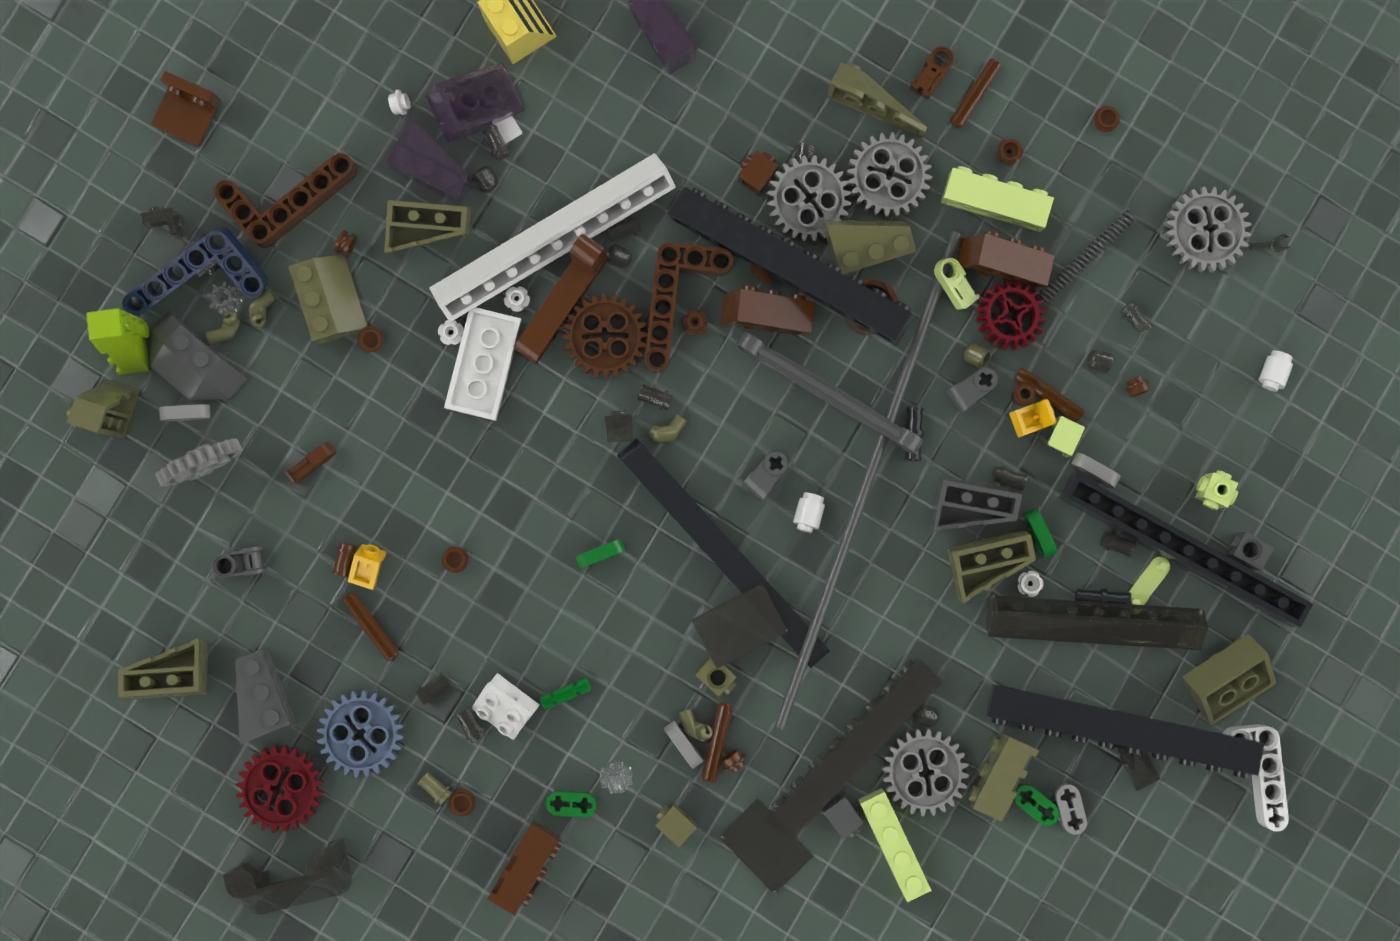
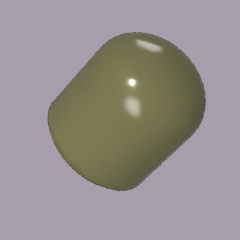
(977, 355)

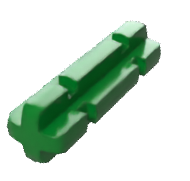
(565, 693)

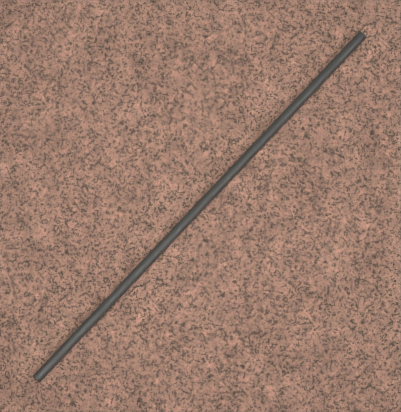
(863, 492)

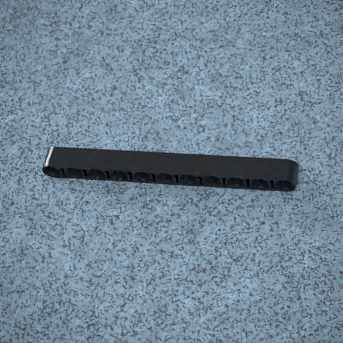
(714, 541)

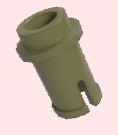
(435, 788)

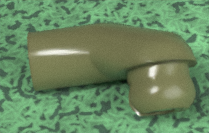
(258, 307)
(227, 331)
(667, 433)
(693, 728)

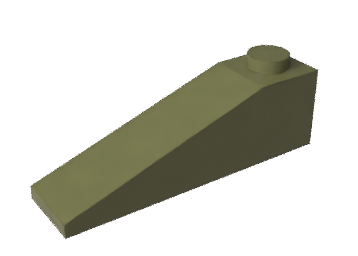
(862, 93)

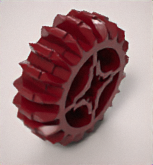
(1015, 325)

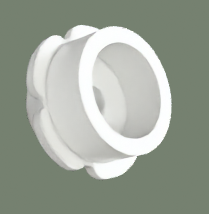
(399, 102)
(523, 301)
(444, 329)
(1037, 583)

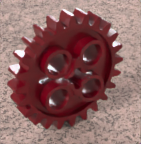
(258, 779)

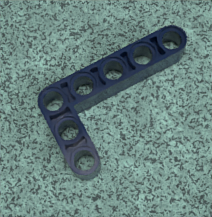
(191, 266)

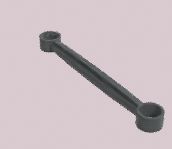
(834, 396)

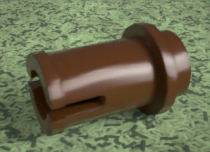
(1026, 389)
(343, 559)

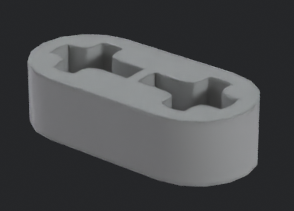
(184, 413)
(1095, 470)
(683, 744)
(1076, 807)

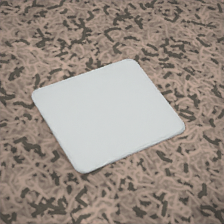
(508, 129)

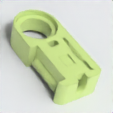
(956, 286)

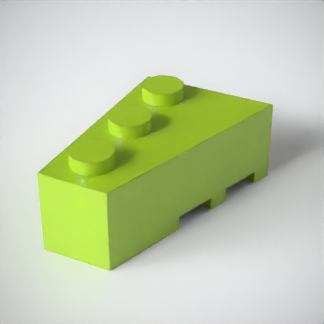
(120, 337)

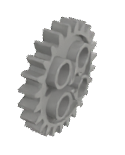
(896, 153)
(789, 213)
(1231, 228)
(199, 462)
(948, 766)

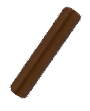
(975, 93)
(1044, 392)
(370, 626)
(717, 742)

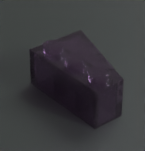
(664, 32)
(425, 162)

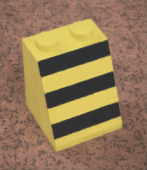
(516, 26)

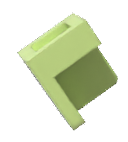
(1065, 436)

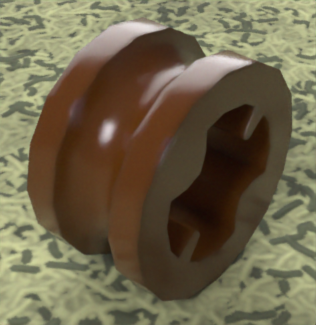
(345, 243)

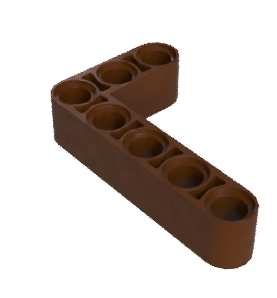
(287, 203)
(587, 262)
(669, 295)

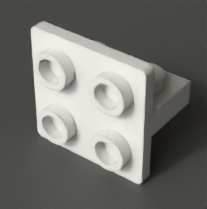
(504, 706)

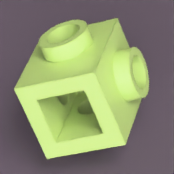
(1208, 491)

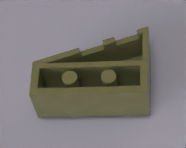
(423, 223)
(866, 243)
(104, 409)
(987, 561)
(170, 674)
(1000, 776)

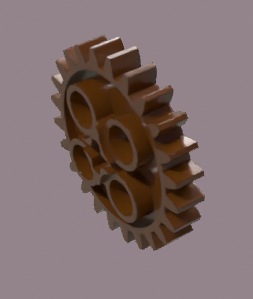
(605, 312)

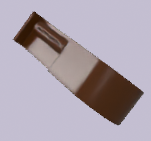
(932, 73)
(311, 462)

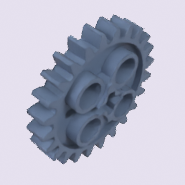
(342, 749)

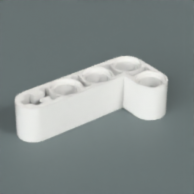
(1273, 776)

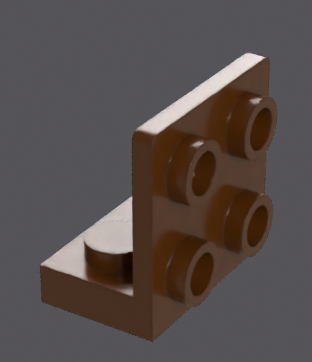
(185, 109)

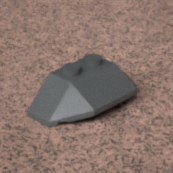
(192, 363)

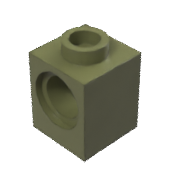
(725, 687)
(675, 824)

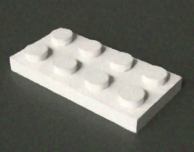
(483, 363)

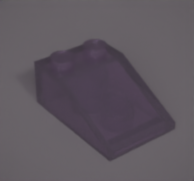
(474, 101)

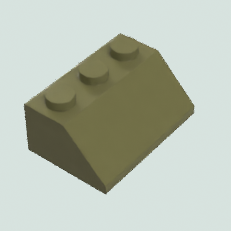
(328, 298)
(1230, 679)

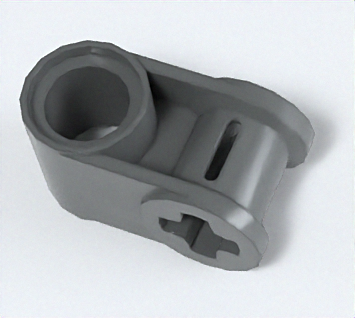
(970, 391)
(762, 478)
(244, 563)

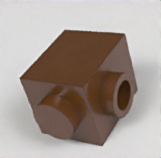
(757, 171)

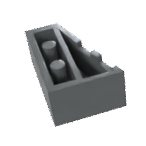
(971, 503)
(260, 697)

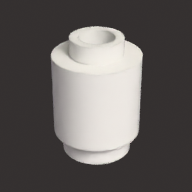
(1276, 371)
(809, 512)

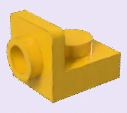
(366, 566)

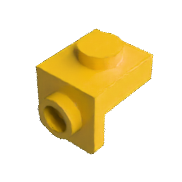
(1033, 418)

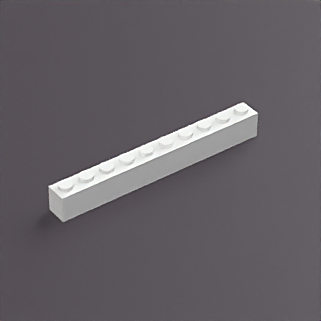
(552, 237)

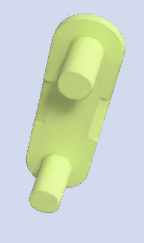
(1149, 580)

